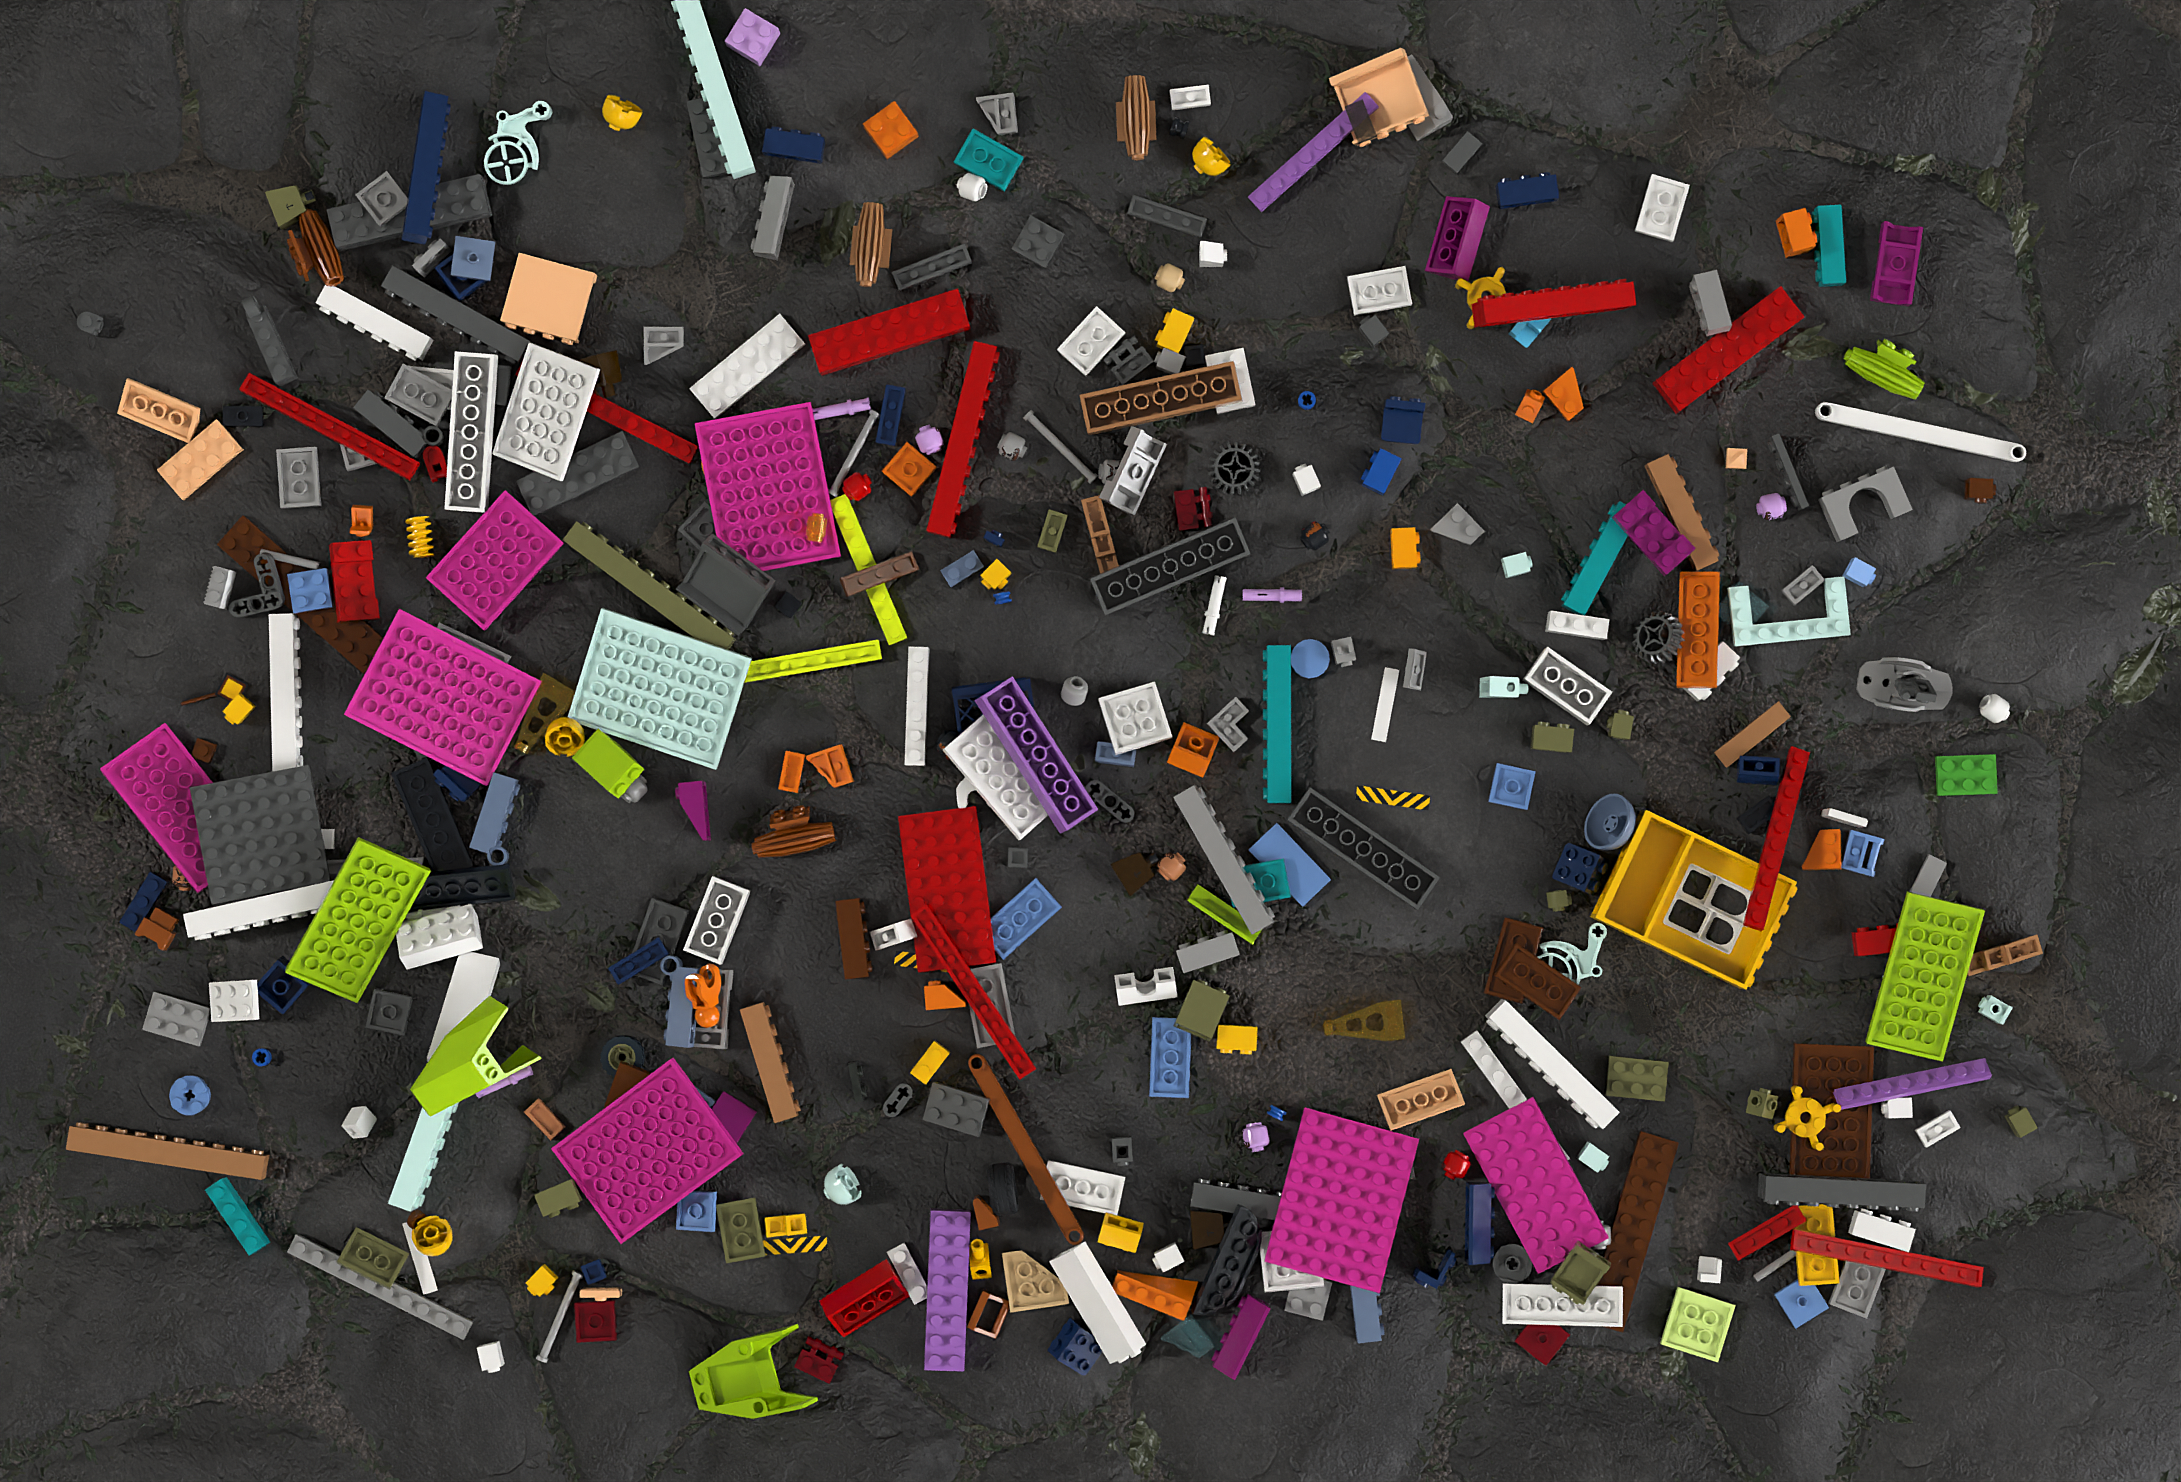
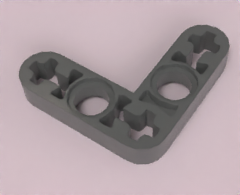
(268, 591)
(1100, 798)

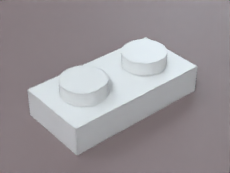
(1190, 97)
(1937, 1128)

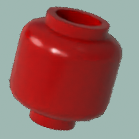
(857, 486)
(1456, 1165)

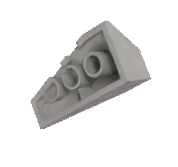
(1438, 112)

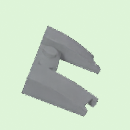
(718, 1035)

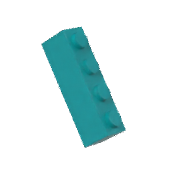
(1829, 245)
(237, 1216)

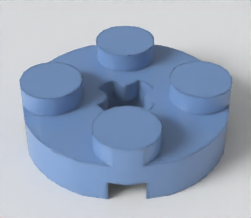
(179, 1100)

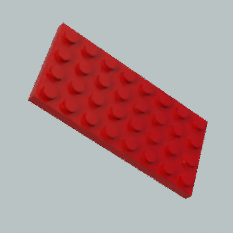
(949, 875)

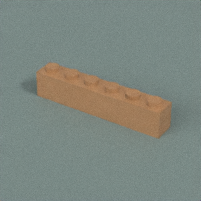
(1681, 511)
(769, 1062)

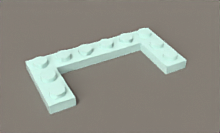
(1834, 625)

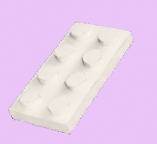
(1087, 1187)

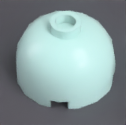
(841, 1185)

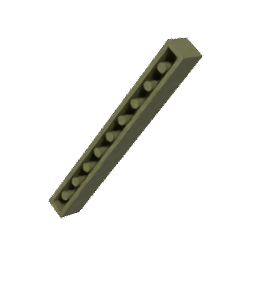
(646, 587)

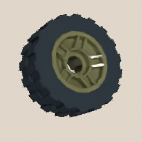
(621, 1044)

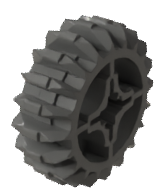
(1243, 469)
(1669, 634)

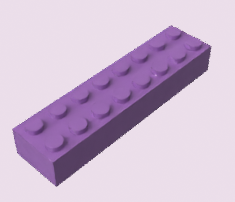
(1036, 755)
(947, 1289)

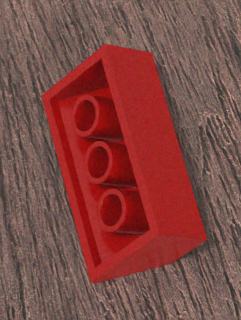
(864, 1298)

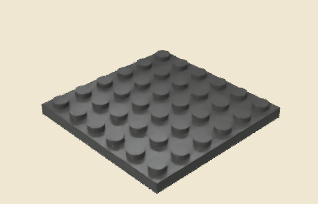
(260, 834)

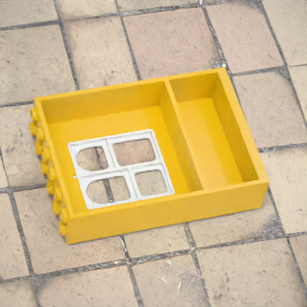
(1651, 880)

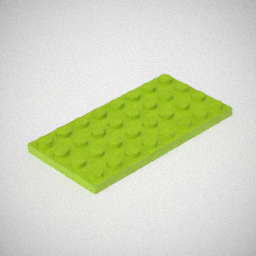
(357, 920)
(1924, 976)

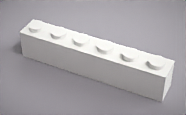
(374, 321)
(916, 706)

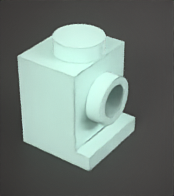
(1986, 1009)

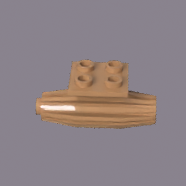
(1136, 117)
(870, 244)

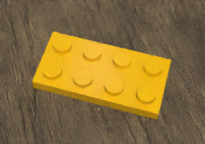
(1814, 1268)

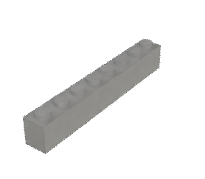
(1224, 859)

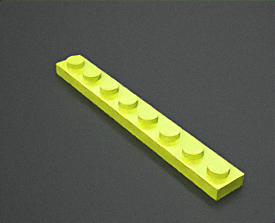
(863, 559)
(814, 660)

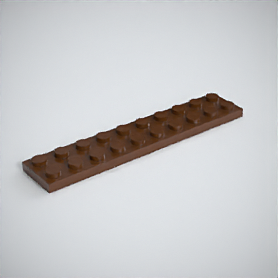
(351, 638)
(1637, 1215)

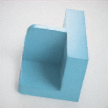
(1527, 331)

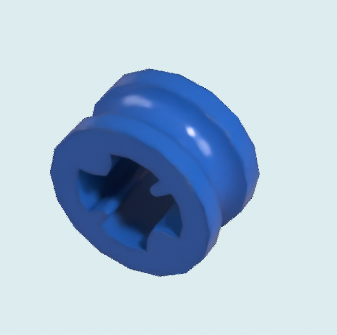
(1300, 400)
(1002, 598)
(267, 1059)
(1276, 1112)

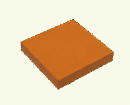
(909, 469)

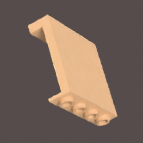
(1390, 85)
(547, 298)

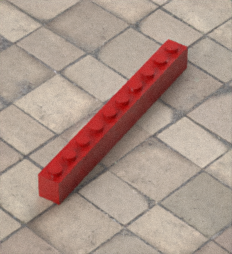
(962, 438)

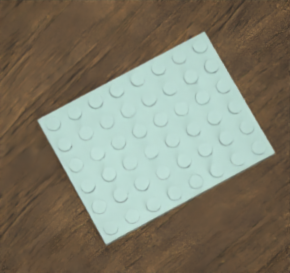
(659, 688)

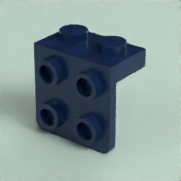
(1402, 420)
(459, 784)
(1580, 869)
(1439, 1277)
(1075, 1347)

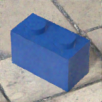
(1381, 471)

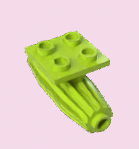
(1886, 368)

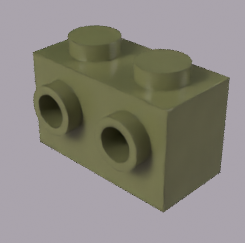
(1552, 738)
(558, 1197)

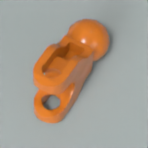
(704, 995)

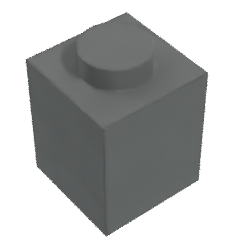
(1373, 330)

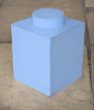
(1859, 572)

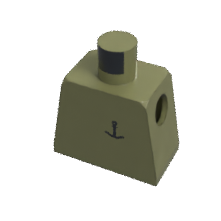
(288, 204)

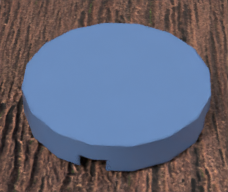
(1310, 658)

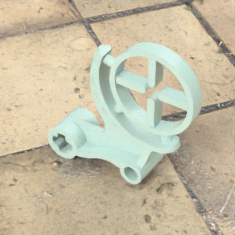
(515, 127)
(1584, 960)

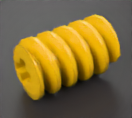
(419, 537)

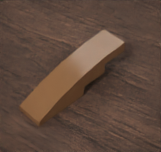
(1099, 533)
(1752, 734)
(2004, 954)

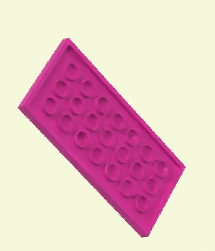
(156, 786)
(1535, 1184)

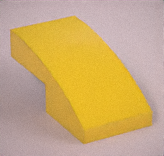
(785, 1225)

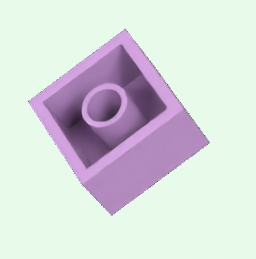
(752, 37)

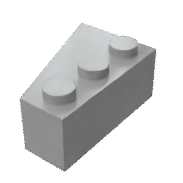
(1710, 303)

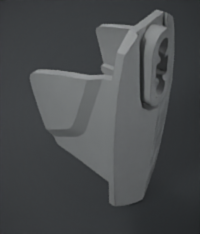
(1904, 668)

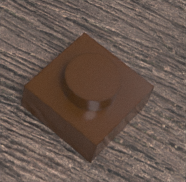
(204, 750)

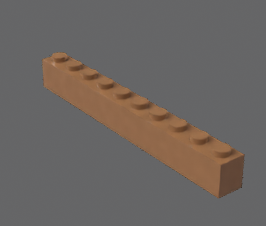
(167, 1151)

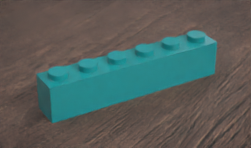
(1596, 565)

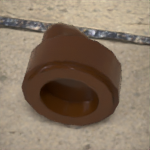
(414, 1218)

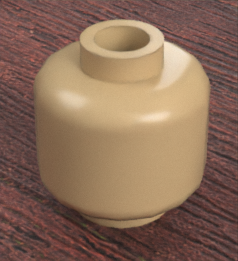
(1169, 277)

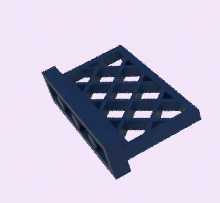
(978, 690)

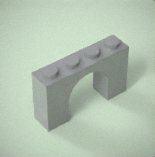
(1884, 483)

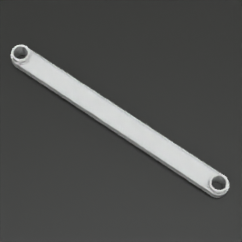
(1920, 432)

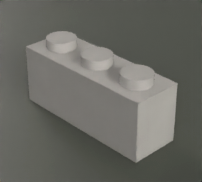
(1207, 951)

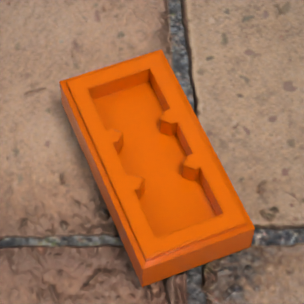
(791, 771)

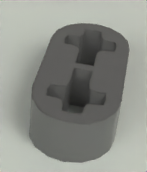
(901, 1103)

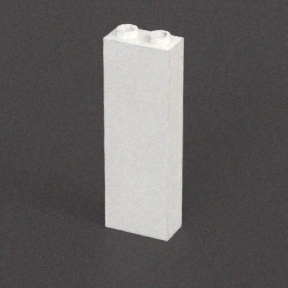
(469, 987)
(1098, 1303)

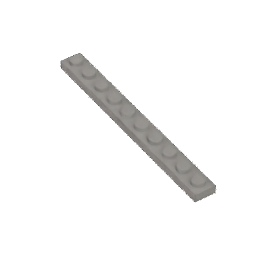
(397, 1295)

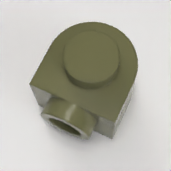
(1558, 899)

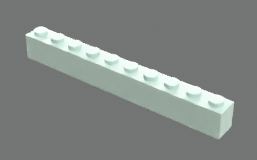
(715, 87)

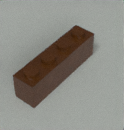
(852, 938)

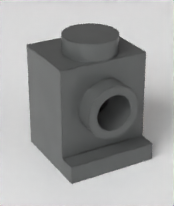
(1118, 1142)

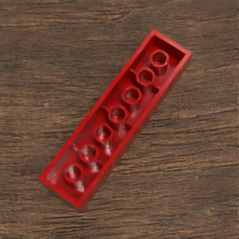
(1553, 303)
(889, 332)
(1728, 350)

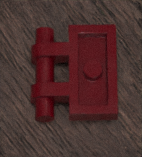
(1186, 509)
(816, 1365)

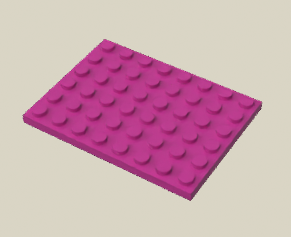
(764, 484)
(442, 697)
(647, 1150)
(1341, 1200)

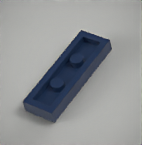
(890, 415)
(143, 901)
(638, 961)

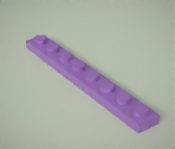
(1306, 157)
(1912, 1084)

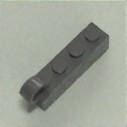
(269, 341)
(394, 425)

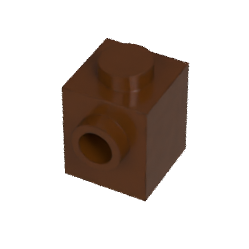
(1979, 490)

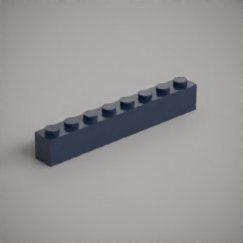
(425, 168)

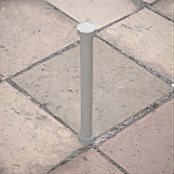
(1060, 446)
(853, 453)
(559, 1317)

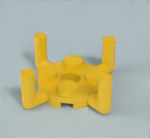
(1488, 284)
(1816, 1121)

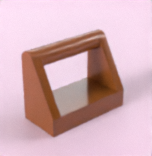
(984, 1214)
(978, 1311)

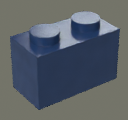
(1758, 770)

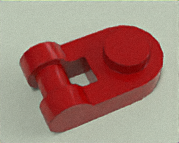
(434, 456)

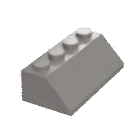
(773, 217)

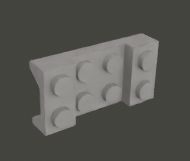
(1134, 471)

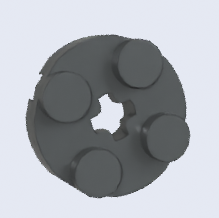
(1517, 1273)

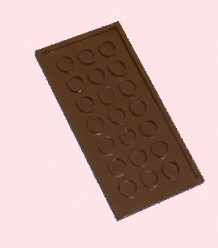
(1847, 1132)

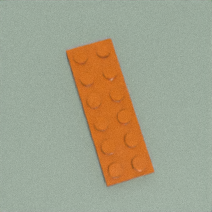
(1700, 620)

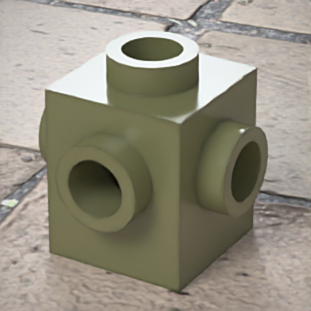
(1762, 1103)

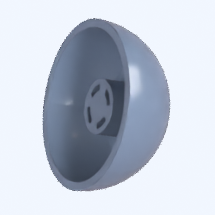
(1610, 823)

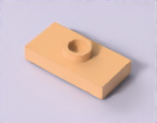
(601, 1293)

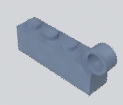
(494, 815)
(680, 1015)
(1366, 1315)

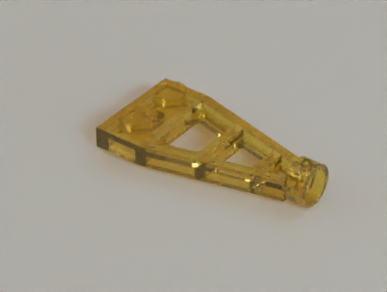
(557, 693)
(1391, 1016)

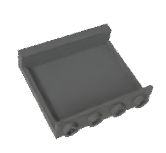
(726, 585)

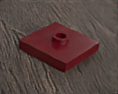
(595, 1321)
(1542, 1340)

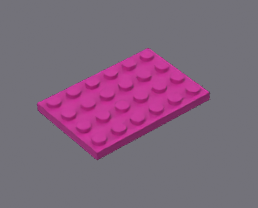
(494, 560)

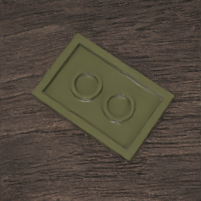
(1636, 1078)
(740, 1230)
(372, 1258)

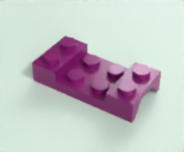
(1896, 264)
(1653, 533)

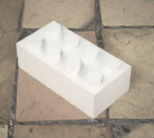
(1567, 686)
(717, 920)
(439, 936)

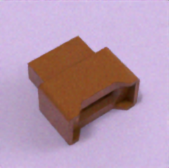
(158, 928)

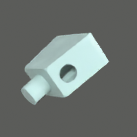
(1502, 687)

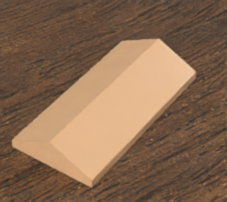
(159, 410)
(1420, 1099)

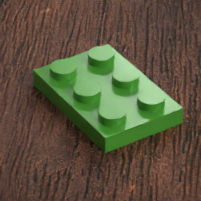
(1966, 775)

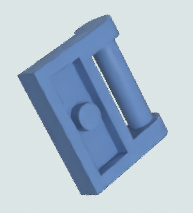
(1855, 852)

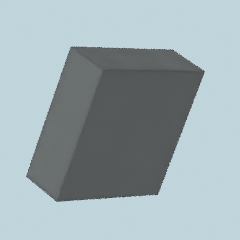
(1018, 857)

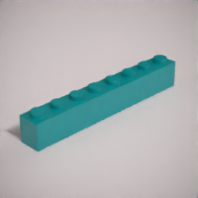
(1278, 723)

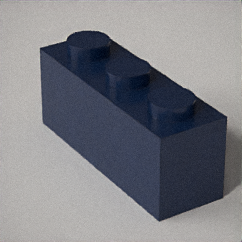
(793, 145)
(1527, 190)

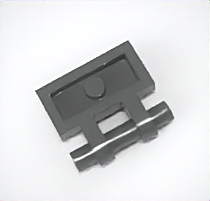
(1130, 366)
(1918, 688)

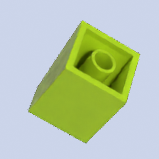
(608, 763)

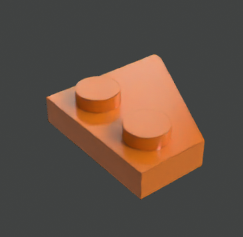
(1565, 394)
(832, 765)
(1825, 851)

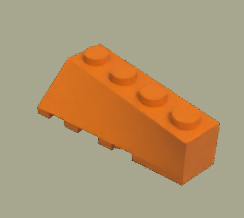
(1157, 1292)

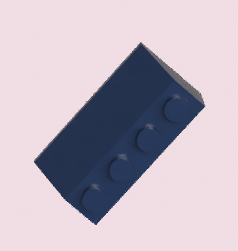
(1478, 1222)

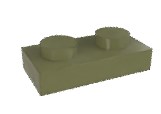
(1052, 531)

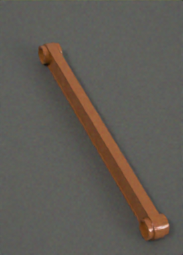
(1026, 1149)

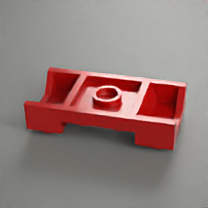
(353, 581)

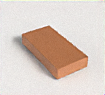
(544, 1119)

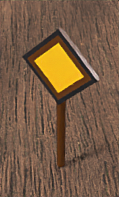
(228, 690)

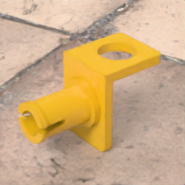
(979, 1259)

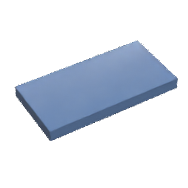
(1303, 873)
(1022, 917)
(1169, 1059)

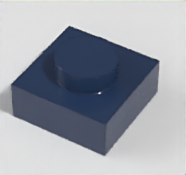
(994, 537)
(593, 1271)

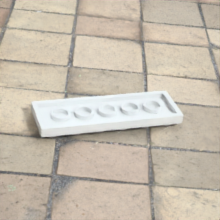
(747, 366)
(1545, 1306)

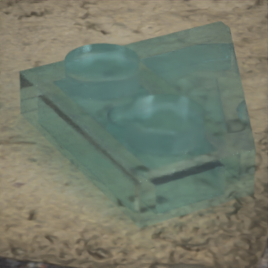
(1189, 1337)

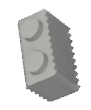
(220, 587)

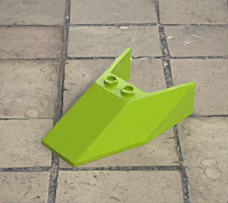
(464, 1063)
(744, 1380)

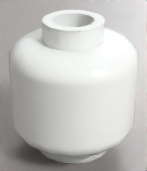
(972, 187)
(1994, 708)

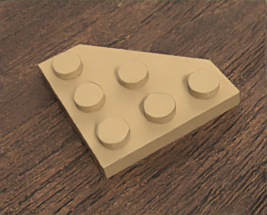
(1030, 1283)

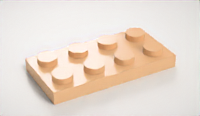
(200, 459)

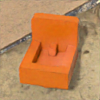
(1530, 405)
(361, 520)

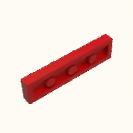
(1767, 1232)

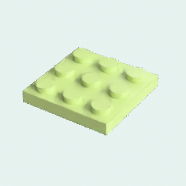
(1697, 1324)

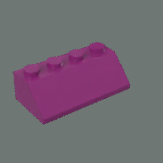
(1457, 238)
(1241, 1335)

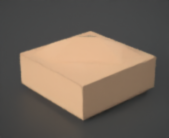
(1736, 458)

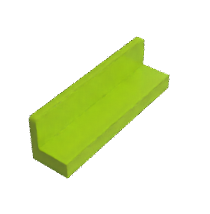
(1221, 912)

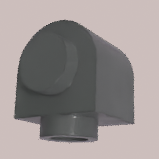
(90, 323)

